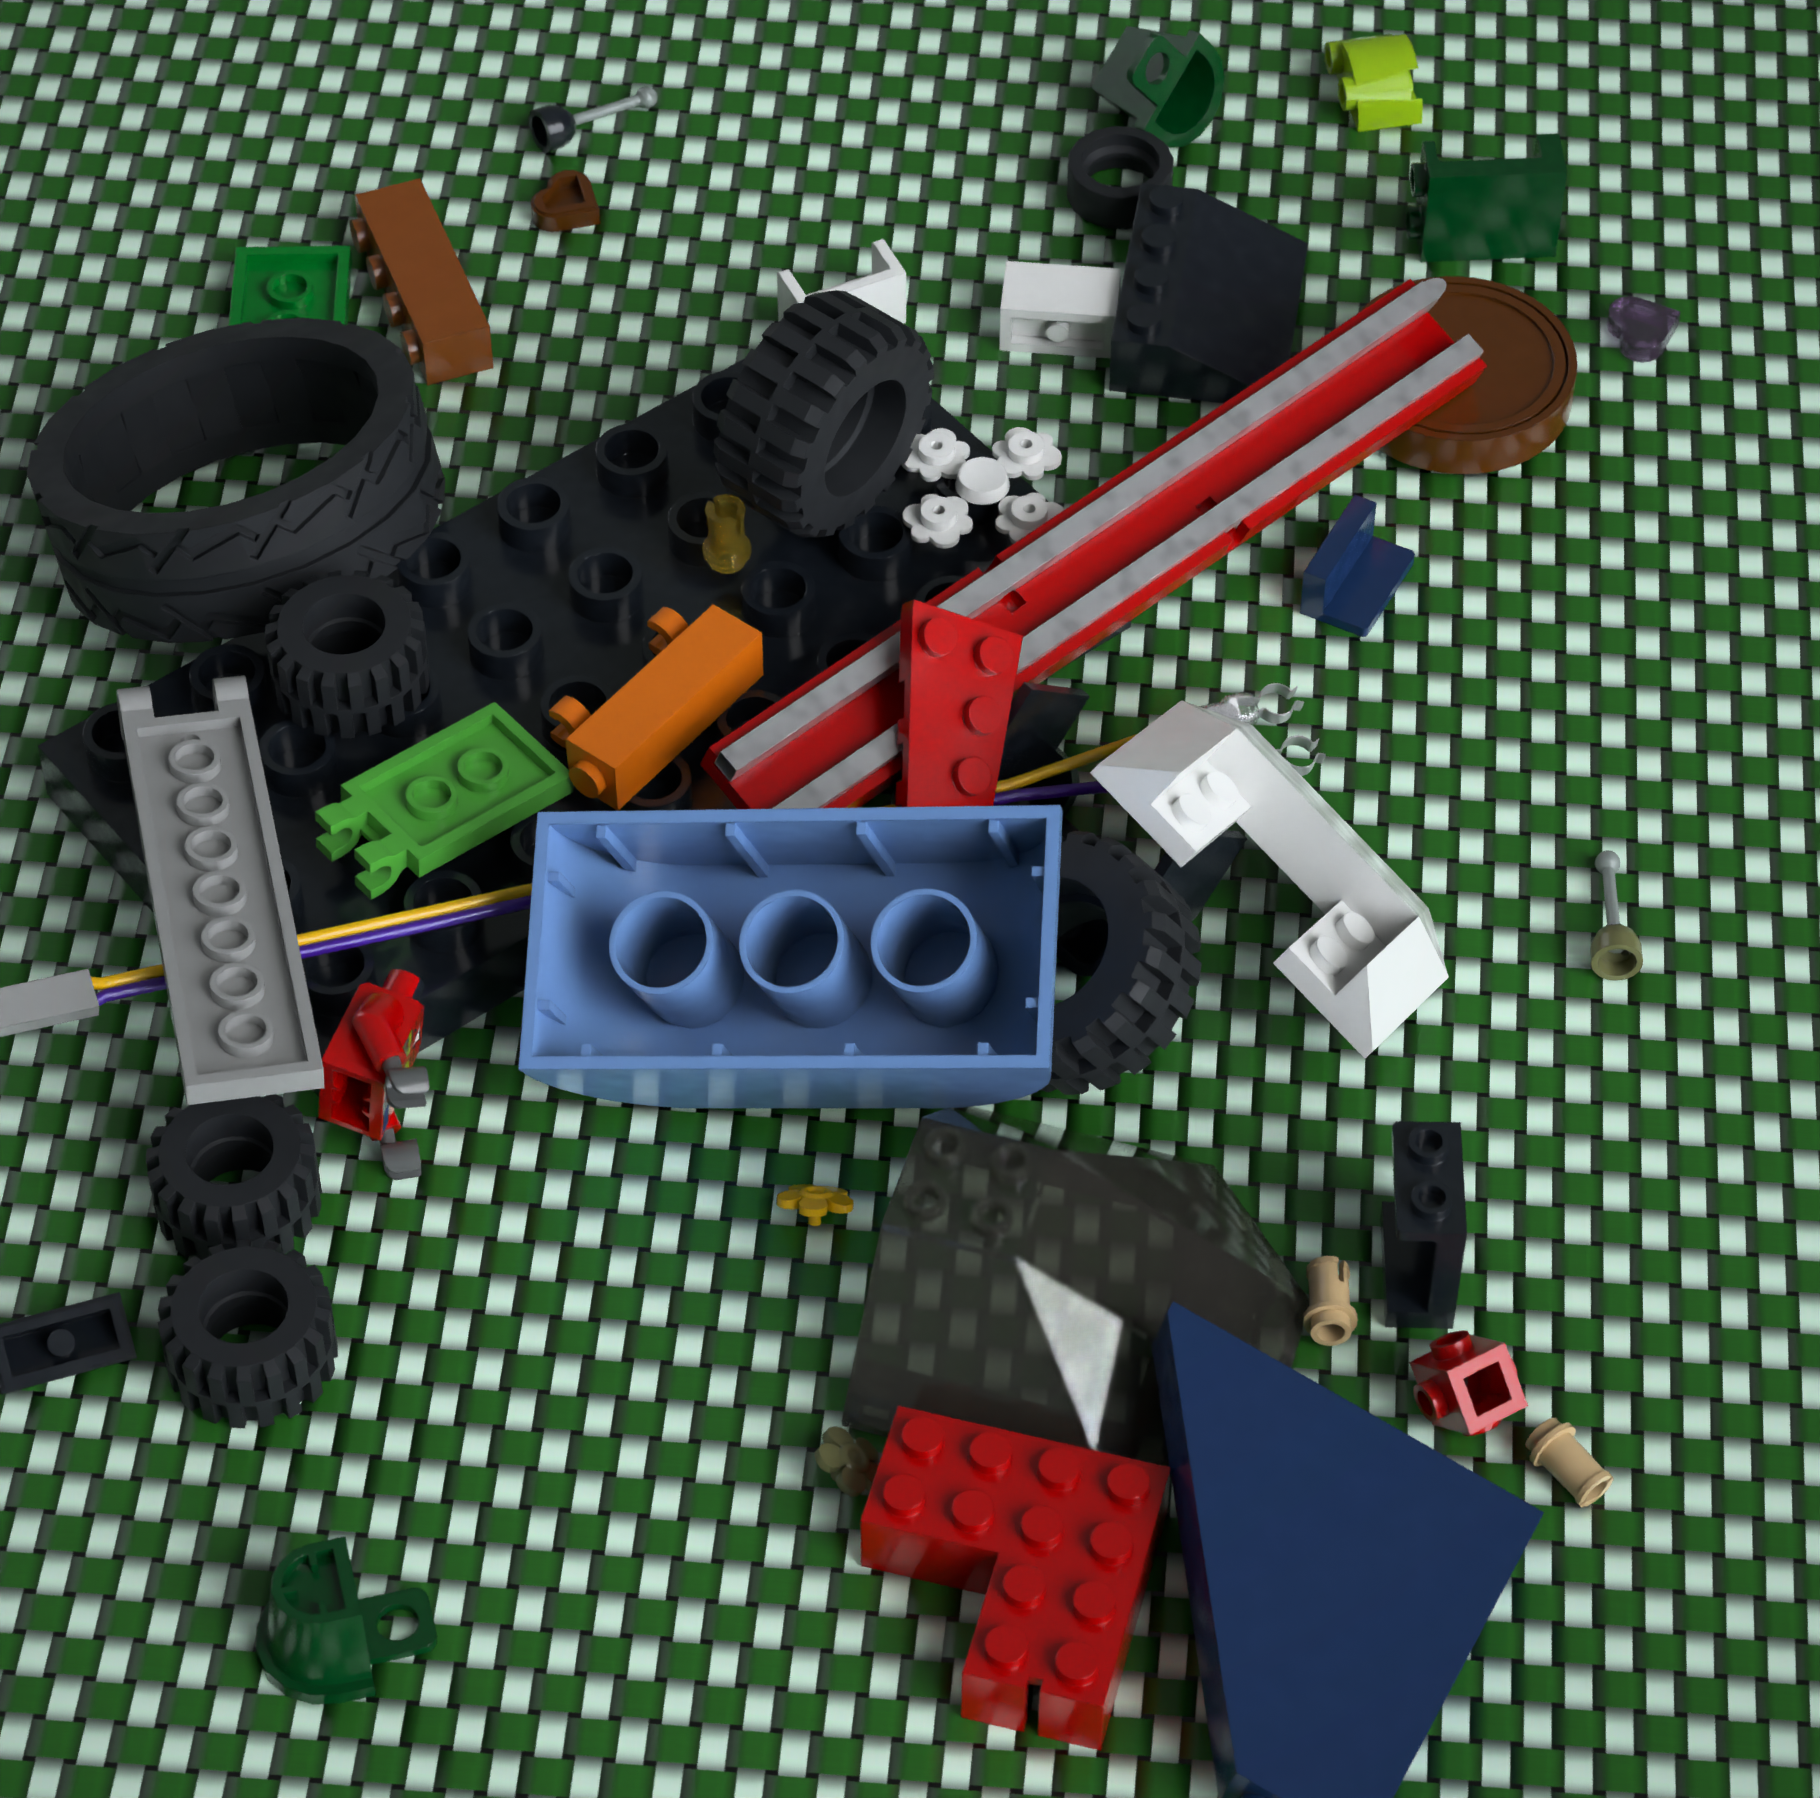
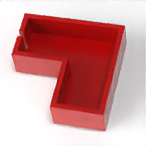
(1050, 1540)

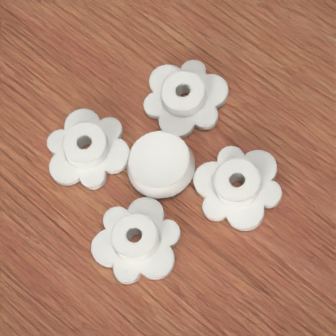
(980, 483)

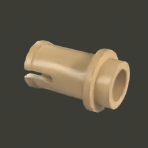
(1329, 1314)
(1568, 1461)

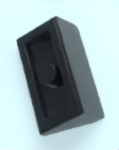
(64, 1343)

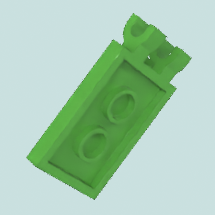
(441, 798)

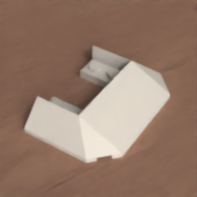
(1375, 945)

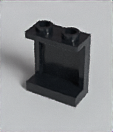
(1424, 1226)

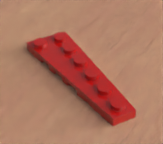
(955, 706)

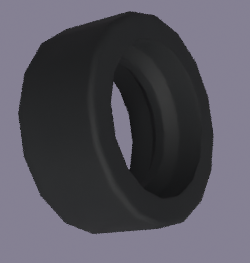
(1110, 149)

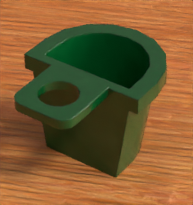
(1164, 83)
(323, 1639)

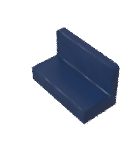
(1353, 572)

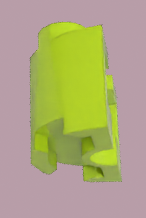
(1375, 80)

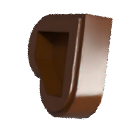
(565, 203)

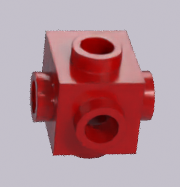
(1467, 1383)

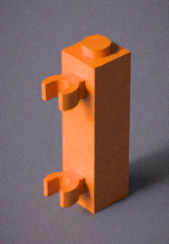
(662, 707)

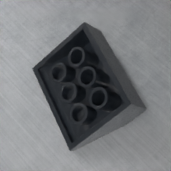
(1203, 298)

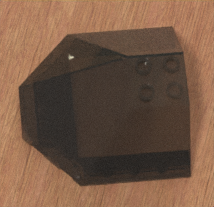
(1036, 1273)

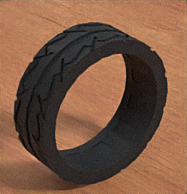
(210, 400)

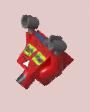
(372, 1069)

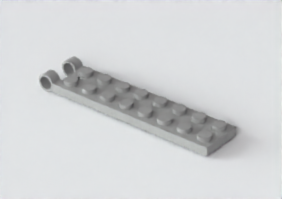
(220, 899)

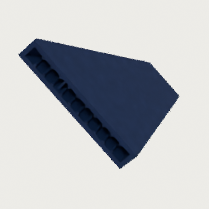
(1321, 1568)

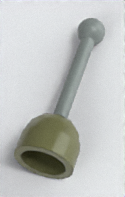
(1615, 948)

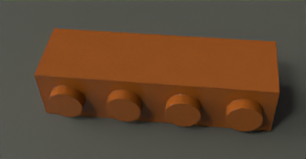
(421, 282)

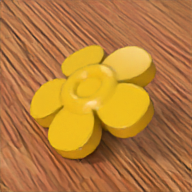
(815, 1201)

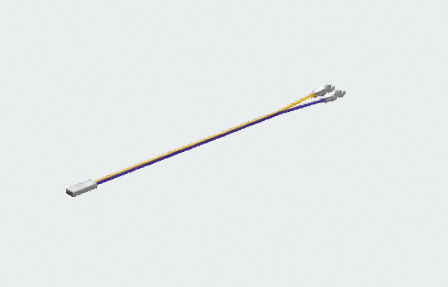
(73, 994)

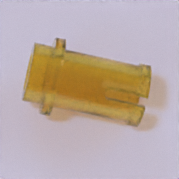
(726, 545)

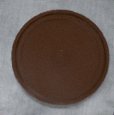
(1516, 401)

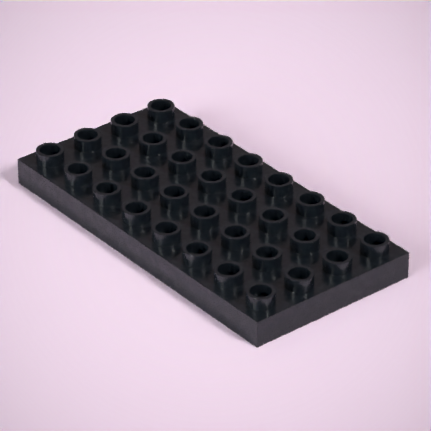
(528, 606)

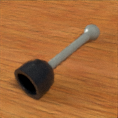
(555, 126)

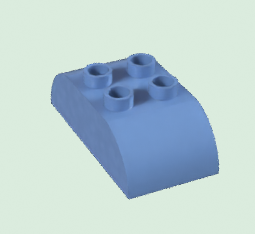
(794, 956)

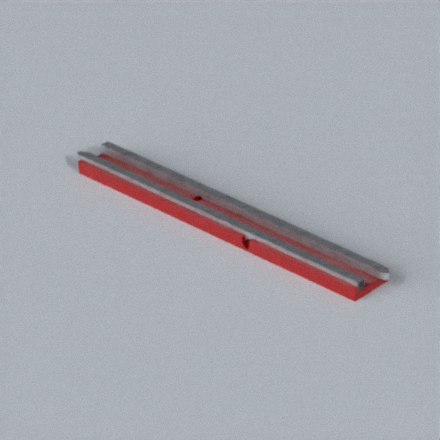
(1121, 544)

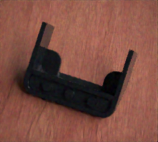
(1035, 729)

